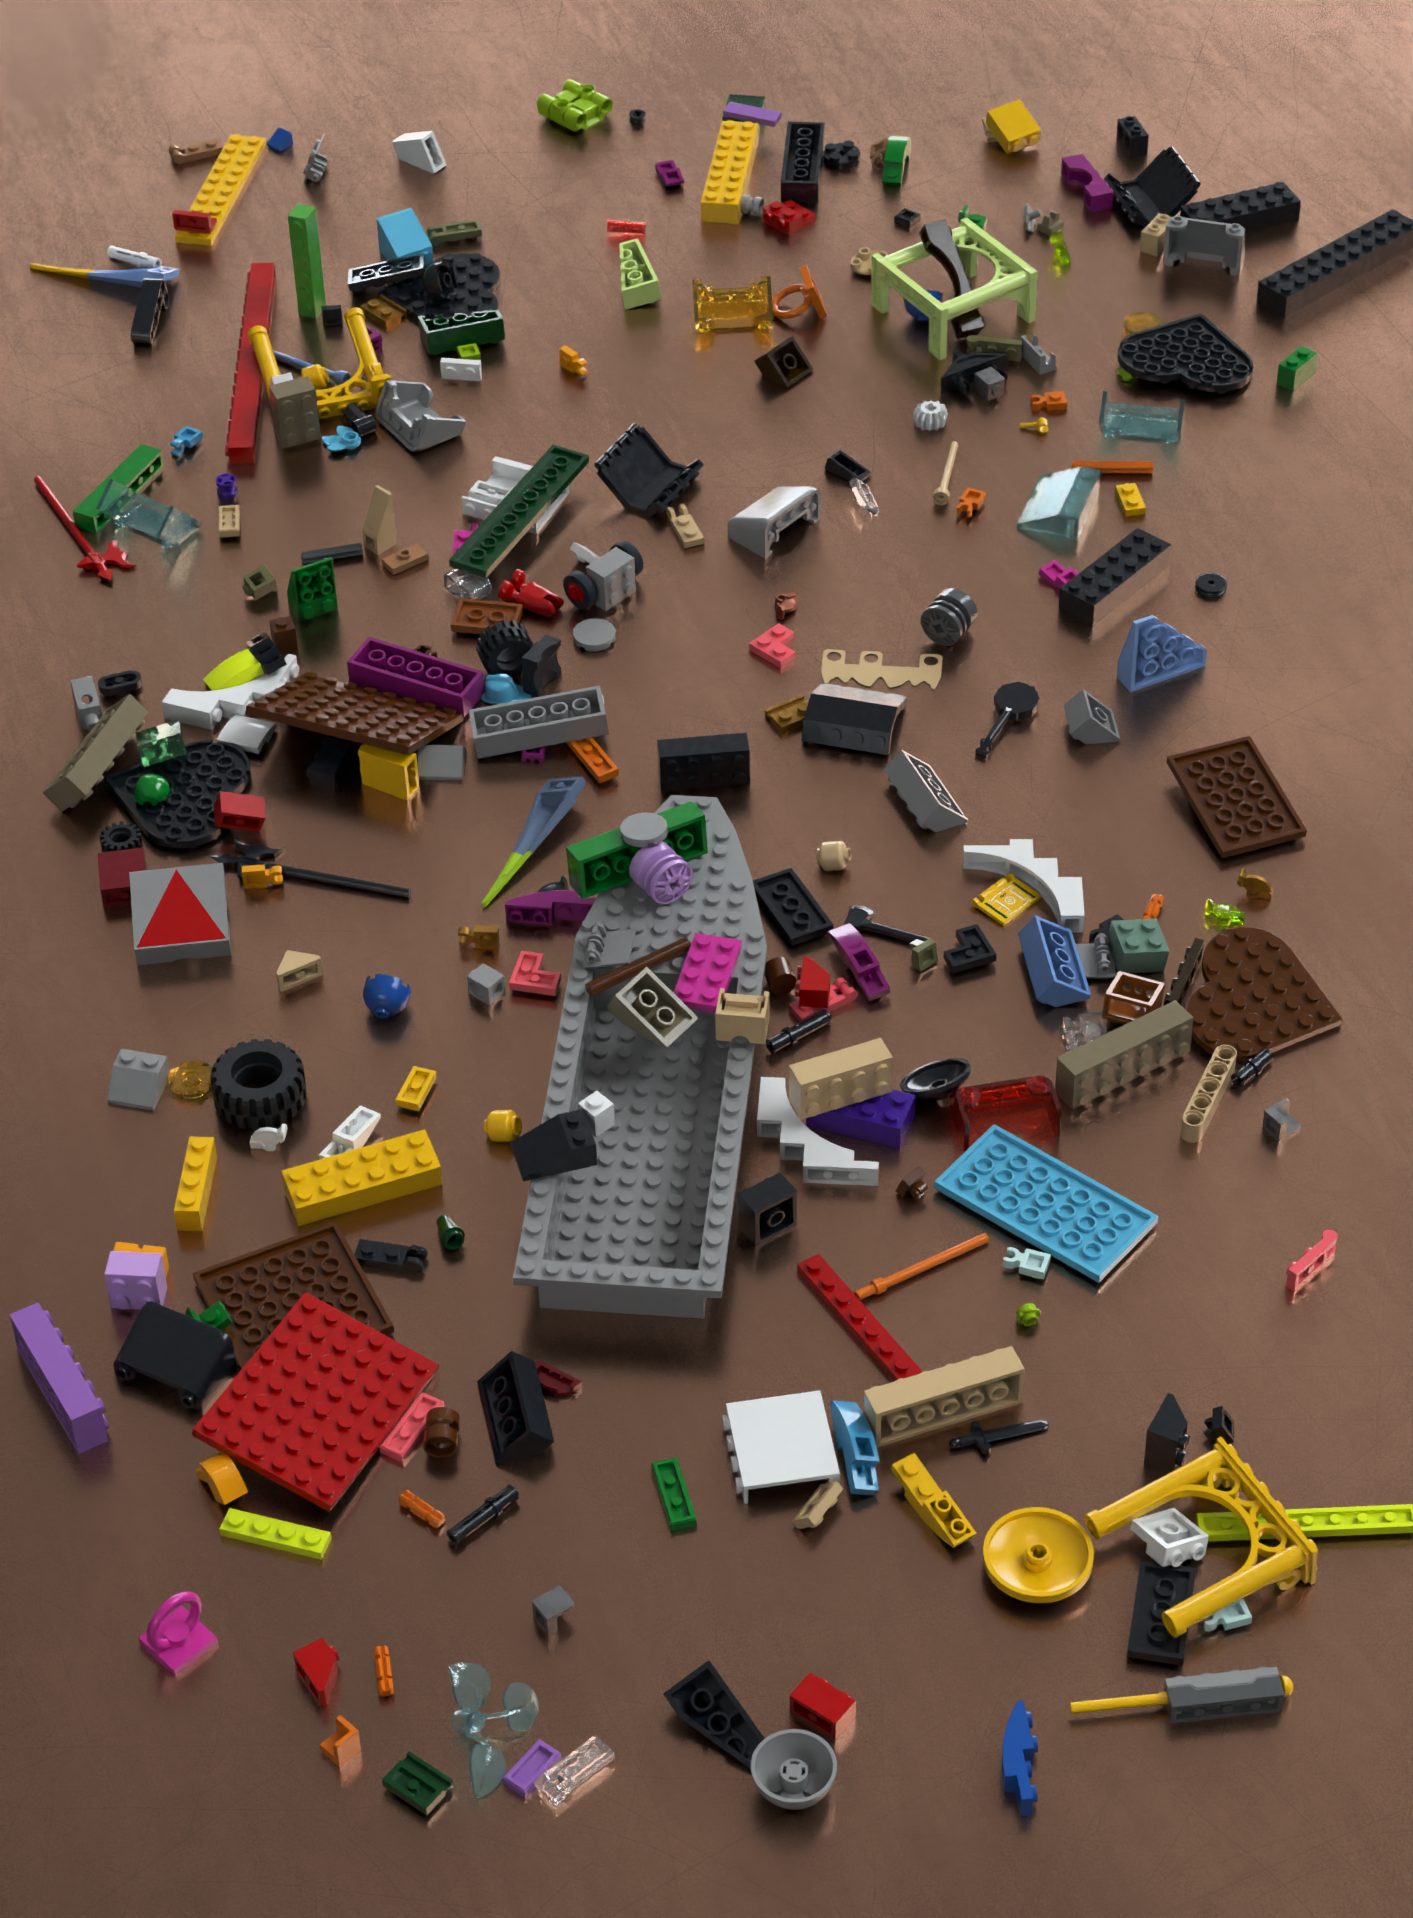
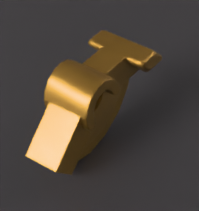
(1255, 885)

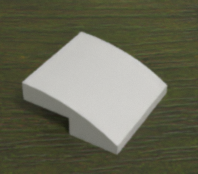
(247, 733)

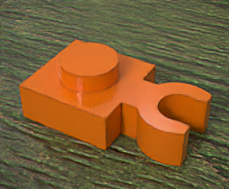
(1051, 401)
(971, 500)

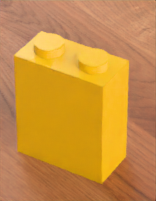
(1013, 126)
(389, 771)

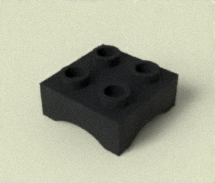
(540, 665)

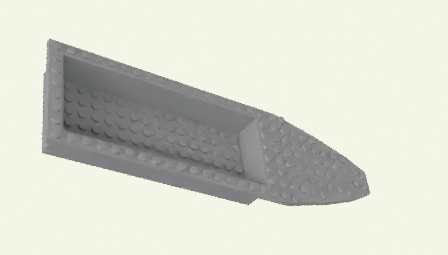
(658, 1207)

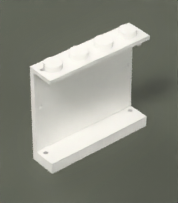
(508, 474)
(779, 1441)

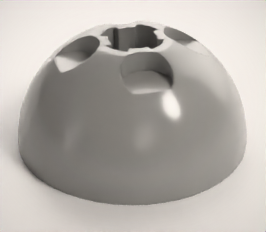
(793, 1768)

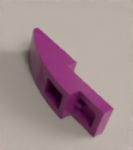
(546, 906)
(860, 960)

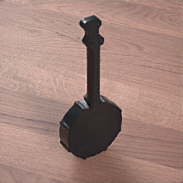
(1012, 702)

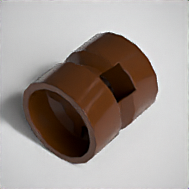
(441, 1432)

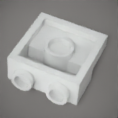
(1170, 1537)

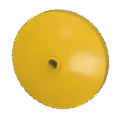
(1038, 1555)

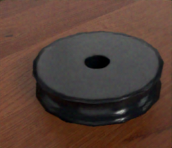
(1211, 584)

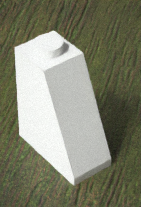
(420, 150)

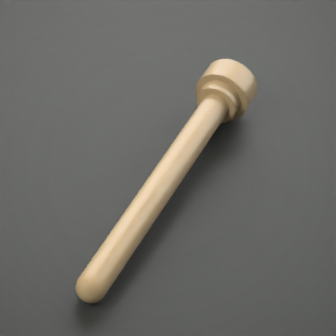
(942, 494)

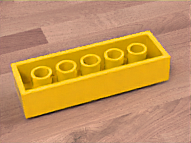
(361, 1177)

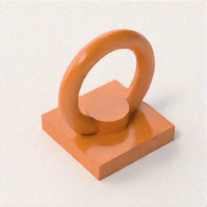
(810, 294)

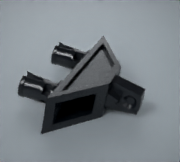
(964, 367)

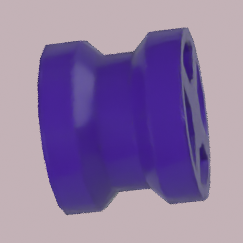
(226, 486)

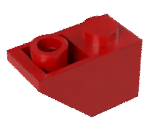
(813, 985)

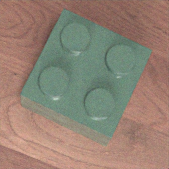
(1138, 946)

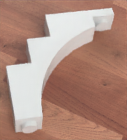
(821, 1159)

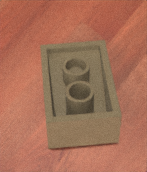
(652, 1009)

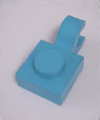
(185, 438)

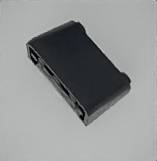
(178, 1353)

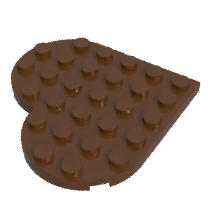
(1256, 996)

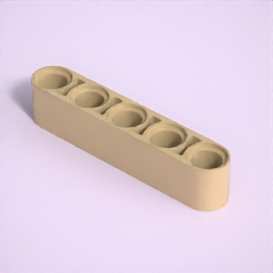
(1208, 1093)

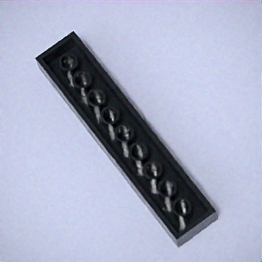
(1336, 263)

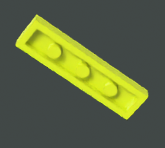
(275, 1533)

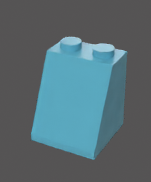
(403, 236)

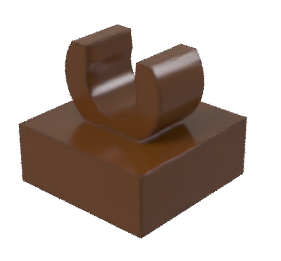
(913, 1184)

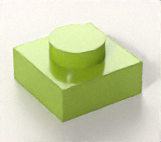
(469, 352)

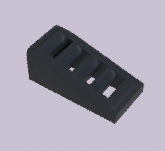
(842, 464)

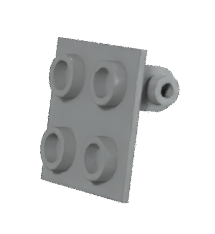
(316, 163)
(608, 947)
(1096, 958)

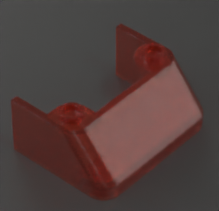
(1003, 1095)

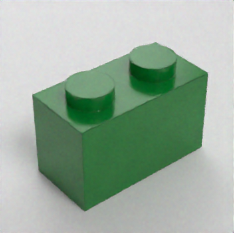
(1297, 368)

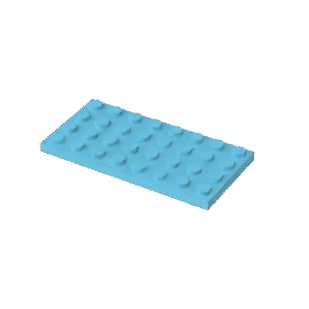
(1046, 1202)

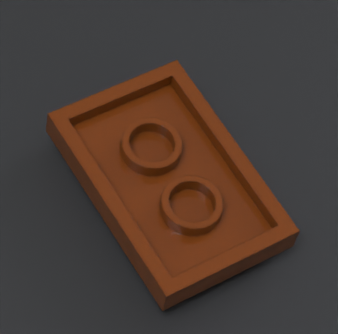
(476, 615)

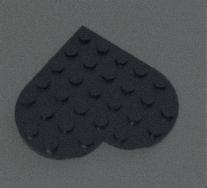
(476, 283)
(1188, 352)
(194, 782)

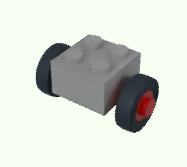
(606, 579)

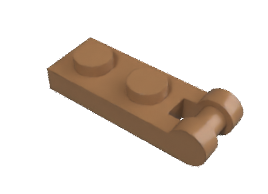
(195, 151)

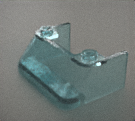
(1142, 420)
(147, 515)

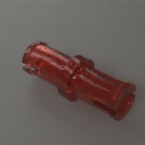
(626, 227)

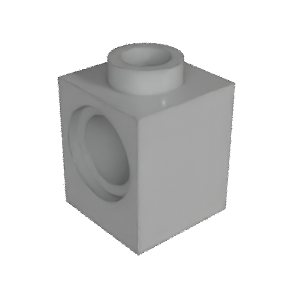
(486, 984)

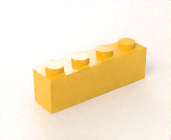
(195, 1184)

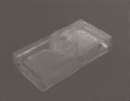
(864, 496)

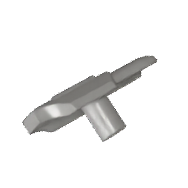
(1030, 217)

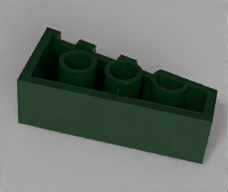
(447, 333)

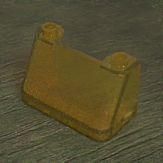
(732, 306)

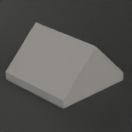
(441, 762)

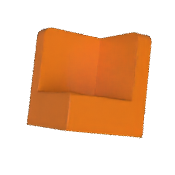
(343, 1743)

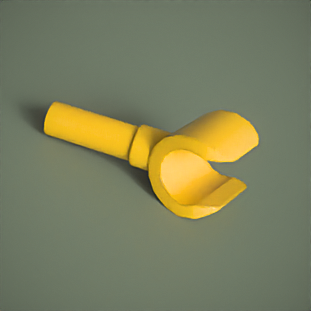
(1040, 424)

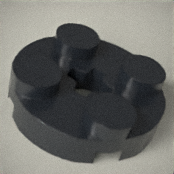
(841, 155)

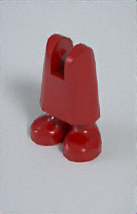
(531, 595)

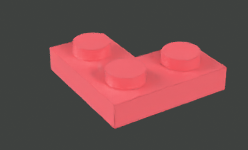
(772, 645)
(530, 978)

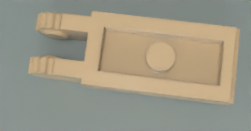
(685, 527)

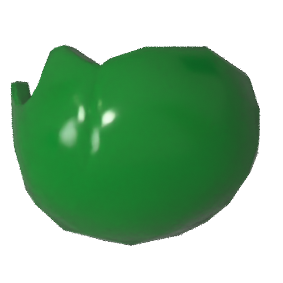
(151, 789)

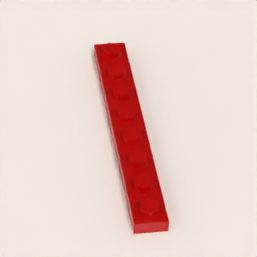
(857, 1318)

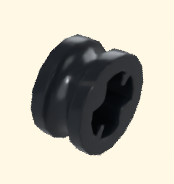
(637, 117)

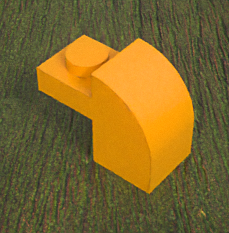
(222, 1478)

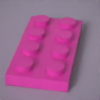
(706, 970)

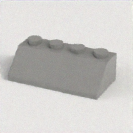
(924, 793)

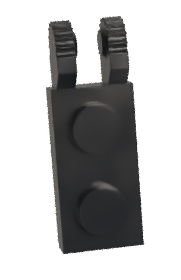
(390, 1256)

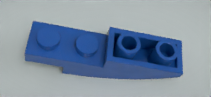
(1018, 1757)

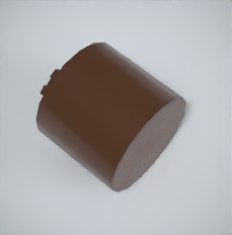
(780, 976)

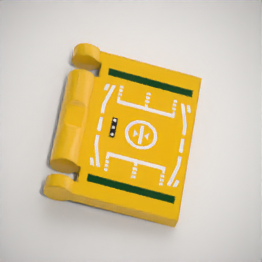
(1006, 900)

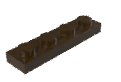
(1186, 972)

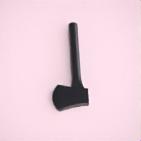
(860, 917)

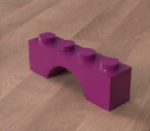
(1078, 170)

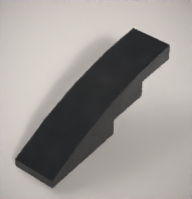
(266, 653)

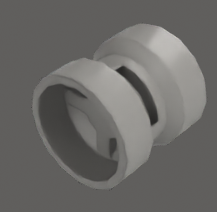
(752, 205)

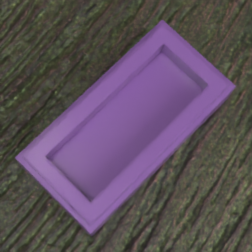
(530, 1767)

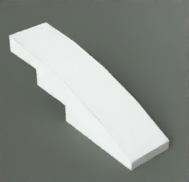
(352, 1132)

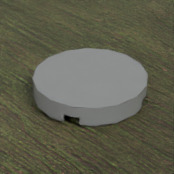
(594, 634)
(643, 829)

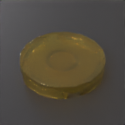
(1141, 321)
(190, 1080)

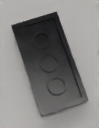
(386, 272)
(792, 906)
(1156, 1592)

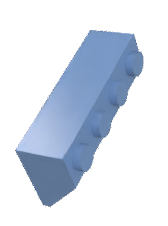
(1053, 963)

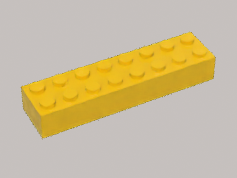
(729, 172)

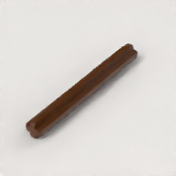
(635, 967)

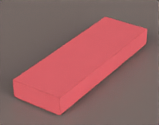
(409, 1428)

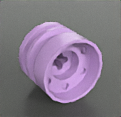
(661, 872)

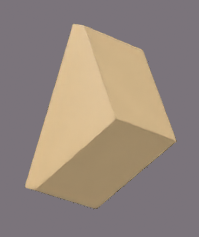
(297, 969)

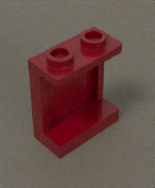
(114, 874)

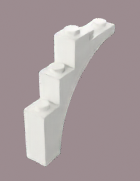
(208, 707)
(1040, 874)

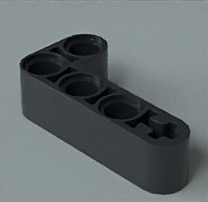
(151, 300)

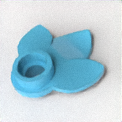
(344, 439)

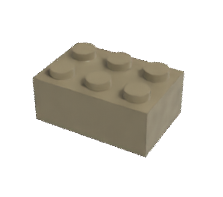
(295, 412)

